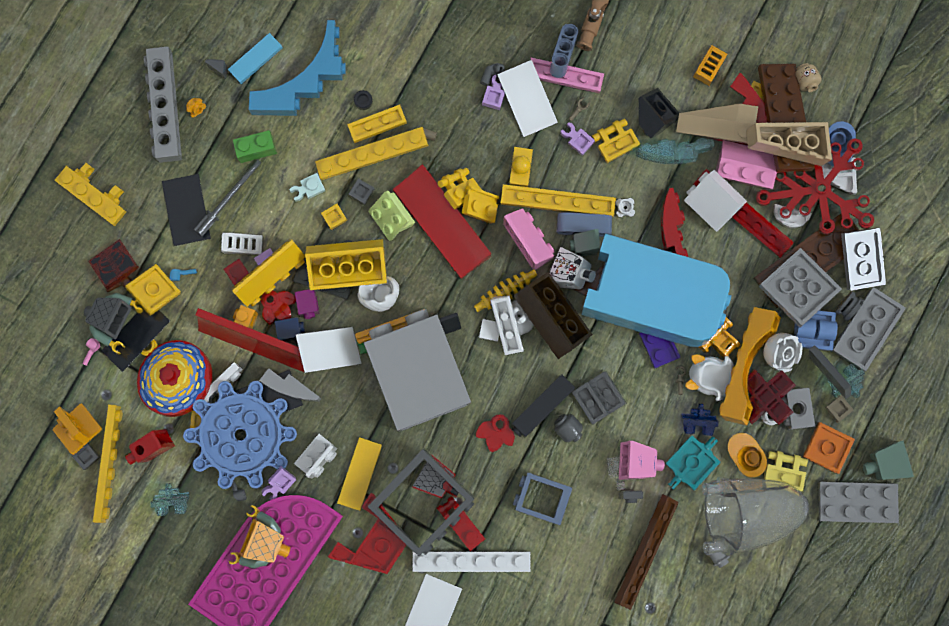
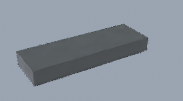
(830, 372)

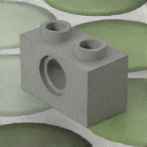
(805, 418)

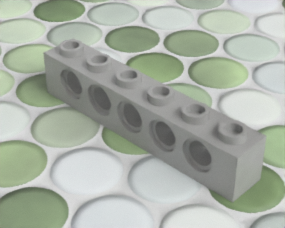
(172, 150)

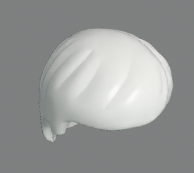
(379, 296)

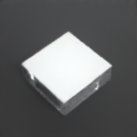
(489, 330)

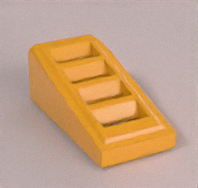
(703, 77)

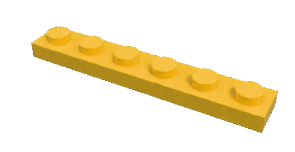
(371, 153)
(557, 200)
(106, 471)

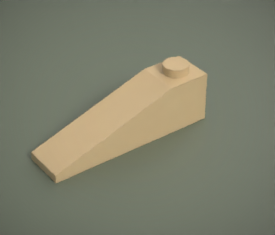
(719, 122)

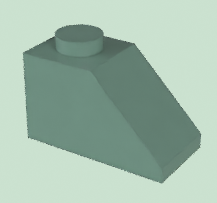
(585, 243)

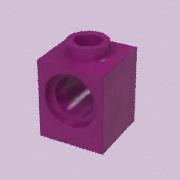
(307, 303)

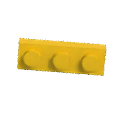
(377, 123)

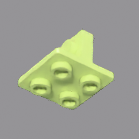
(391, 215)

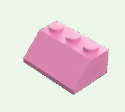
(746, 165)
(528, 238)

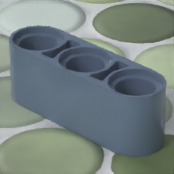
(563, 50)
(579, 222)

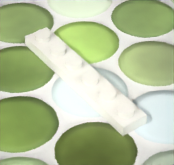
(472, 562)

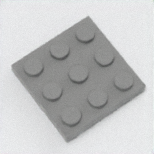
(800, 287)

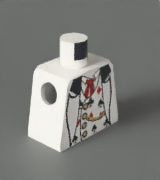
(571, 270)

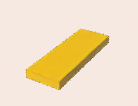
(359, 474)

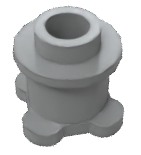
(719, 559)

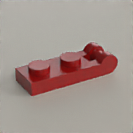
(464, 527)

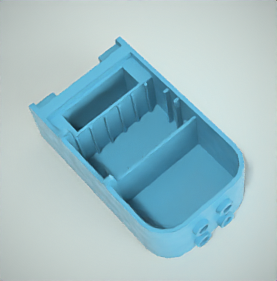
(658, 293)

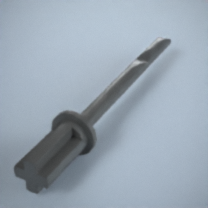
(211, 217)

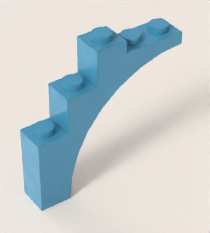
(286, 98)

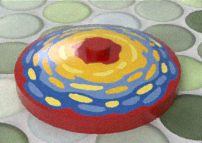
(174, 378)

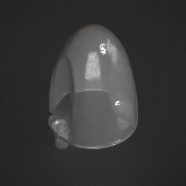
(750, 513)

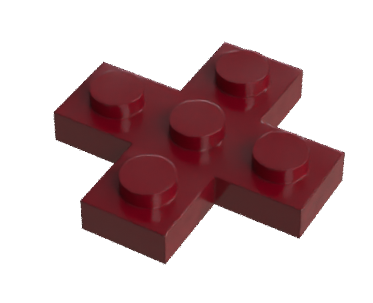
(768, 396)

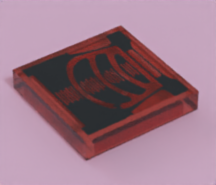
(113, 264)

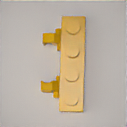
(104, 204)

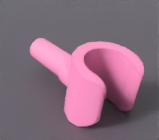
(93, 345)

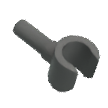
(239, 495)

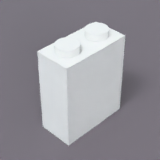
(714, 199)

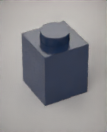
(289, 328)

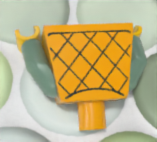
(261, 542)

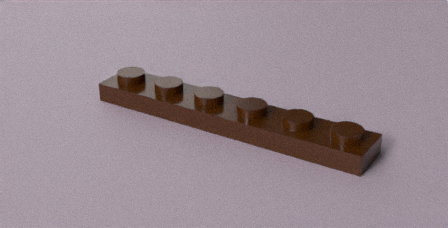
(646, 552)

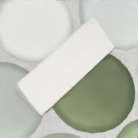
(506, 324)

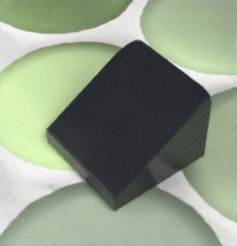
(450, 323)

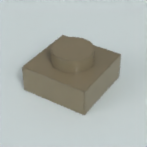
(839, 408)

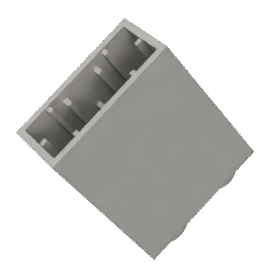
(416, 370)

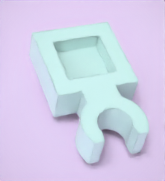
(310, 186)

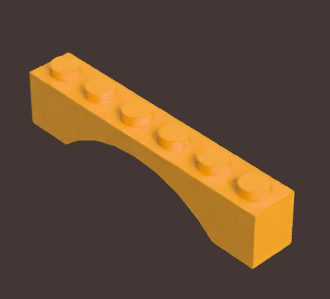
(761, 326)

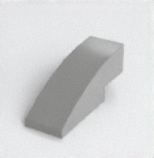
(288, 386)

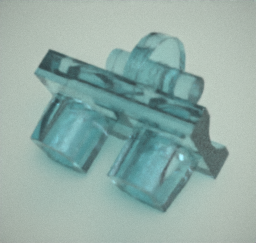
(853, 376)
(170, 497)

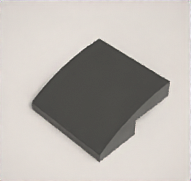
(599, 397)

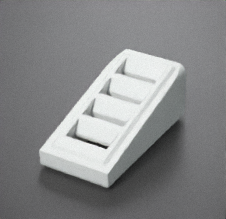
(234, 236)

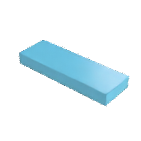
(255, 58)

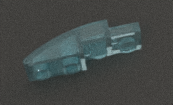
(667, 152)

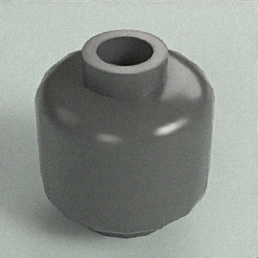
(568, 428)

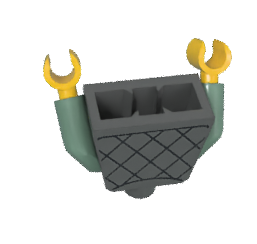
(108, 317)

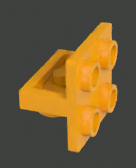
(75, 428)

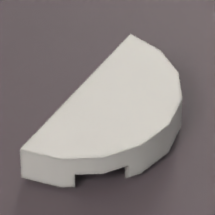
(796, 219)

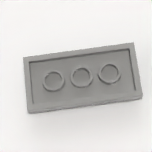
(868, 329)
(858, 502)

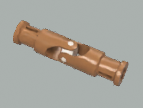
(590, 29)

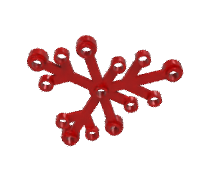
(797, 192)

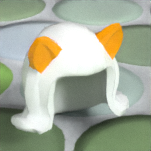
(710, 375)

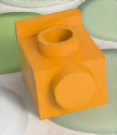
(245, 316)

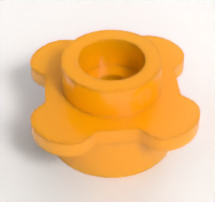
(195, 106)

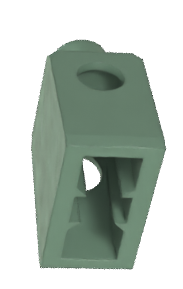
(889, 462)

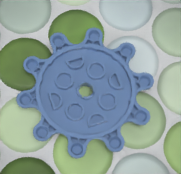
(218, 439)

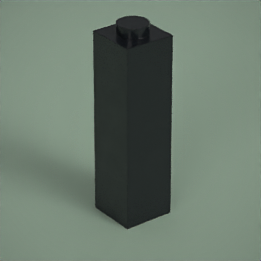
(542, 406)

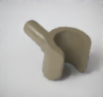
(580, 107)

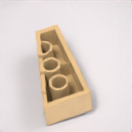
(796, 141)

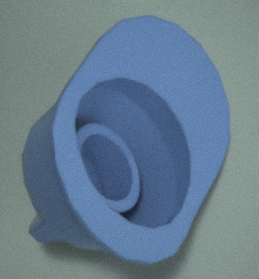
(841, 133)

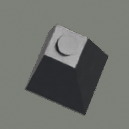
(656, 113)

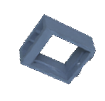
(524, 483)

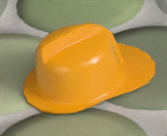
(747, 454)

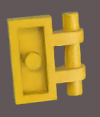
(620, 144)
(456, 194)

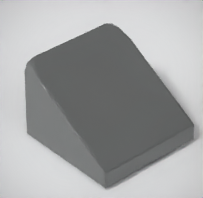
(218, 67)

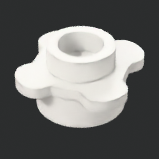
(625, 202)

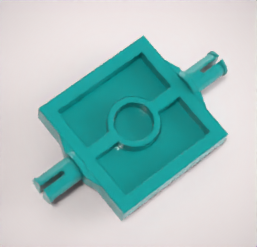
(692, 462)

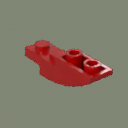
(672, 219)

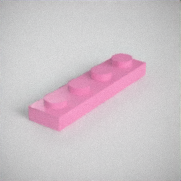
(573, 78)

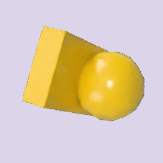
(521, 167)

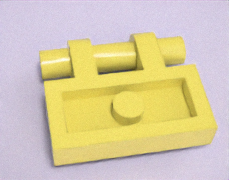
(791, 476)

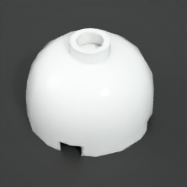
(782, 351)

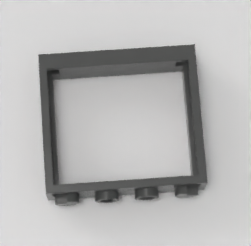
(440, 532)

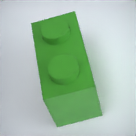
(254, 146)

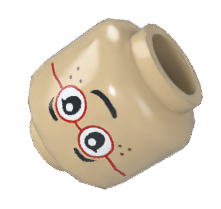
(808, 77)

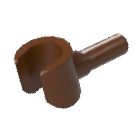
(124, 282)

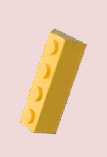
(346, 264)
(268, 273)

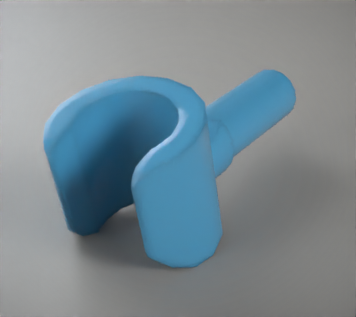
(175, 273)

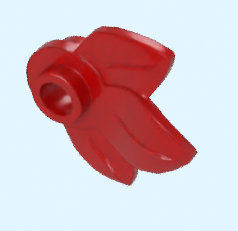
(279, 307)
(496, 436)

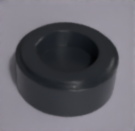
(363, 100)

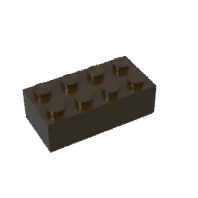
(553, 315)

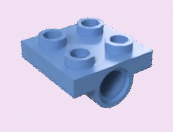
(818, 331)

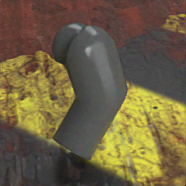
(490, 71)

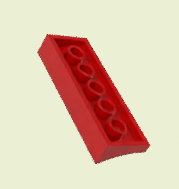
(441, 222)
(249, 339)

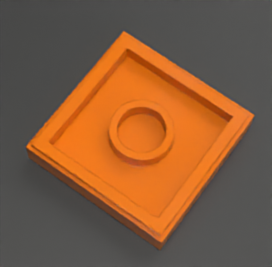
(828, 448)

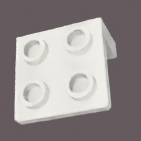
(316, 456)

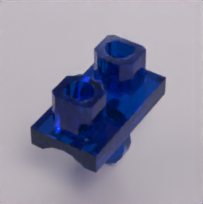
(701, 418)

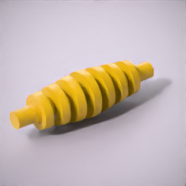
(505, 290)

